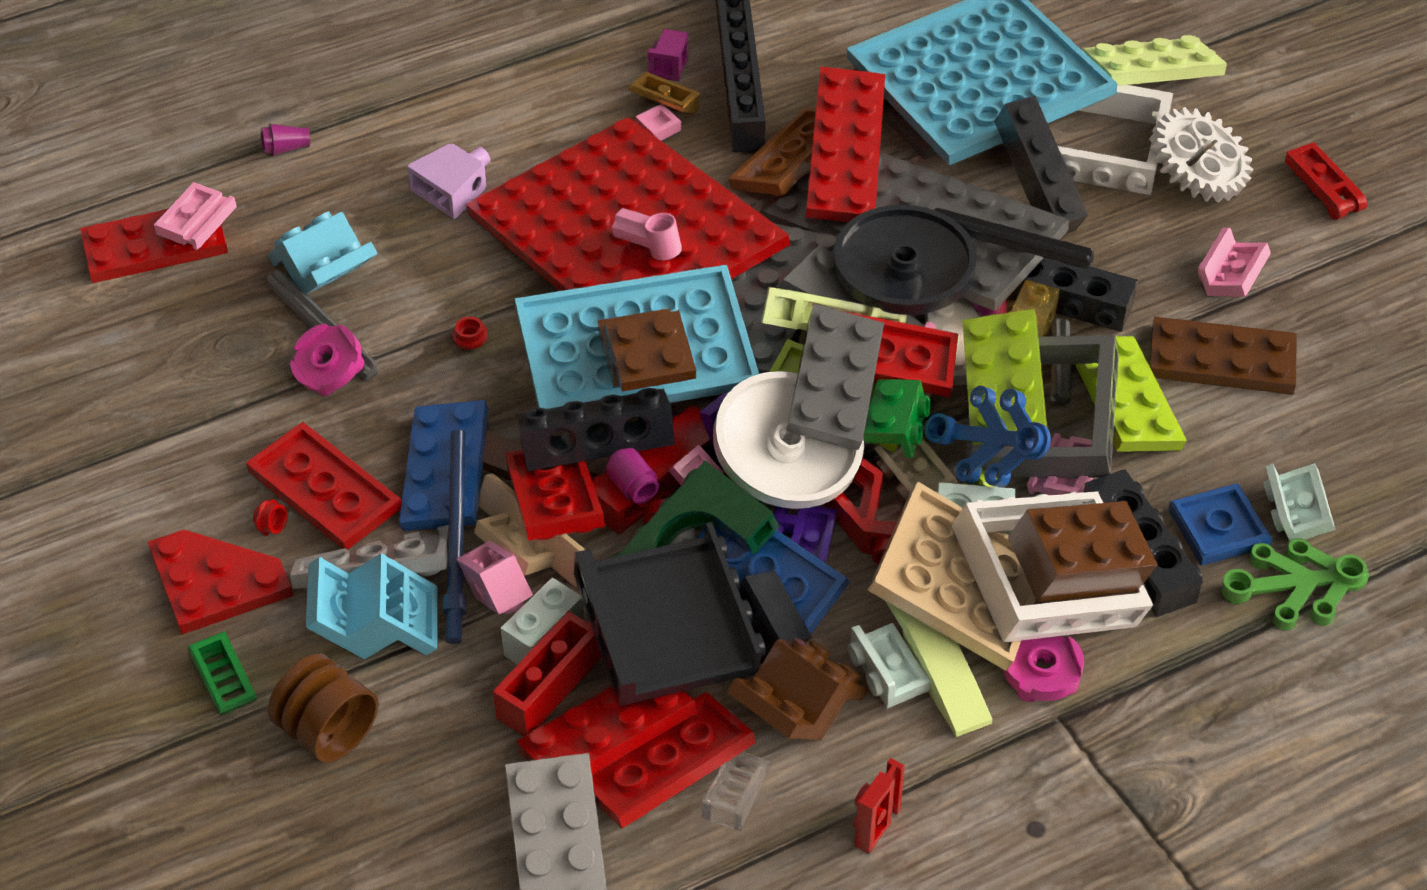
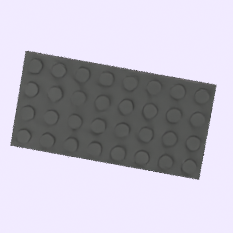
(903, 183)

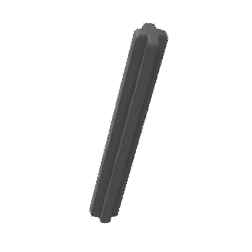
(311, 312)

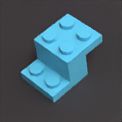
(320, 252)
(371, 606)

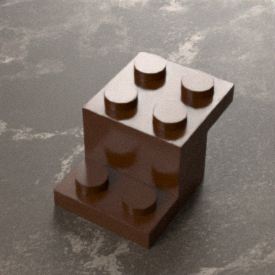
(646, 349)
(799, 689)

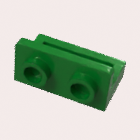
(897, 414)

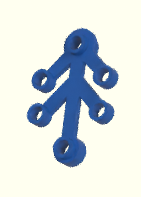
(945, 430)

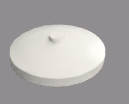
(769, 460)

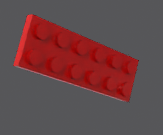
(845, 144)

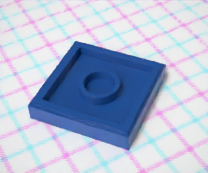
(1219, 523)

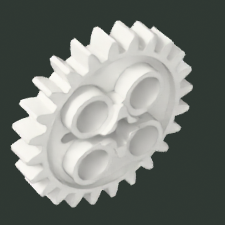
(1218, 172)

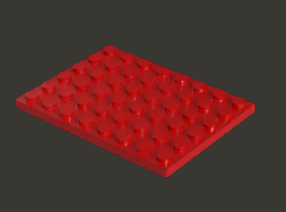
(565, 211)

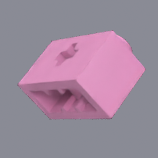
(495, 578)

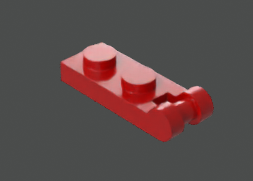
(1326, 180)

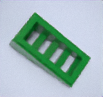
(209, 648)

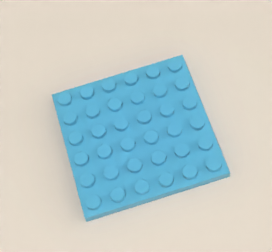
(970, 60)

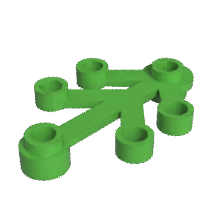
(1343, 575)

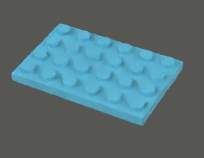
(568, 353)

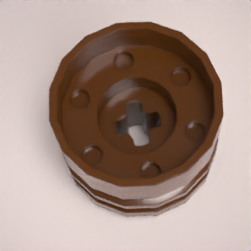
(323, 707)

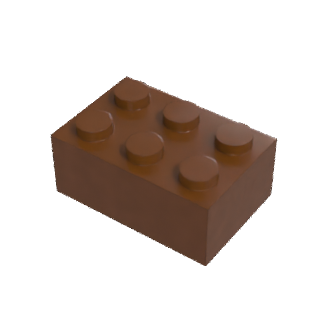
(1082, 551)

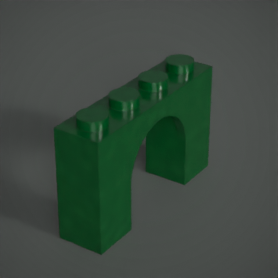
(704, 499)

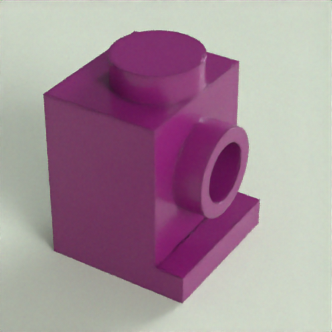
(669, 55)

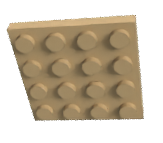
(932, 580)

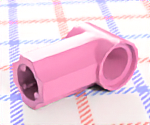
(655, 232)

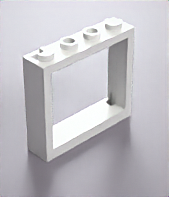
(1113, 171)
(1044, 619)

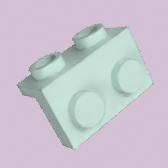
(1299, 502)
(888, 664)

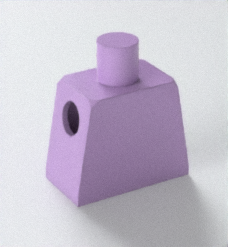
(449, 177)

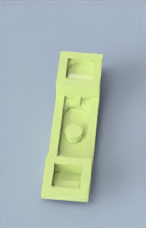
(793, 308)

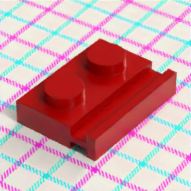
(876, 805)

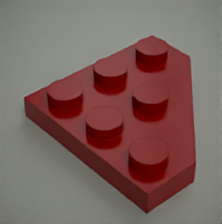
(215, 579)

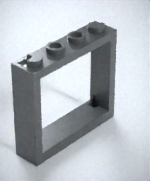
(1076, 461)

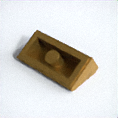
(666, 92)

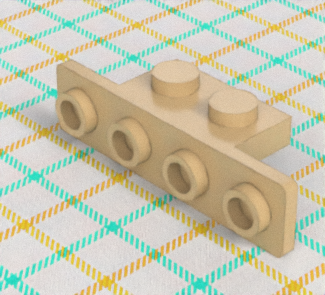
(508, 532)

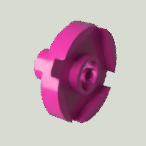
(338, 370)
(1051, 683)

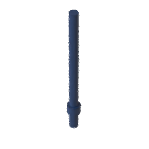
(454, 601)

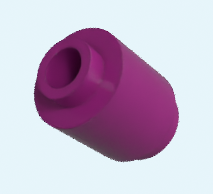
(632, 475)

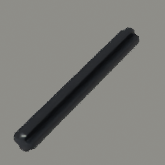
(1023, 240)

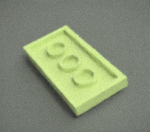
(1157, 60)

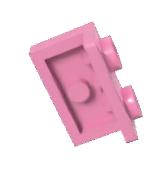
(1231, 266)

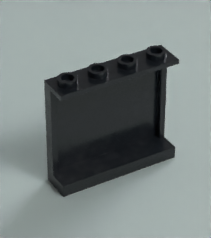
(669, 618)

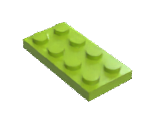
(1004, 355)
(1141, 409)

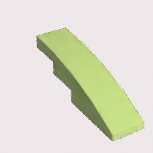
(951, 679)

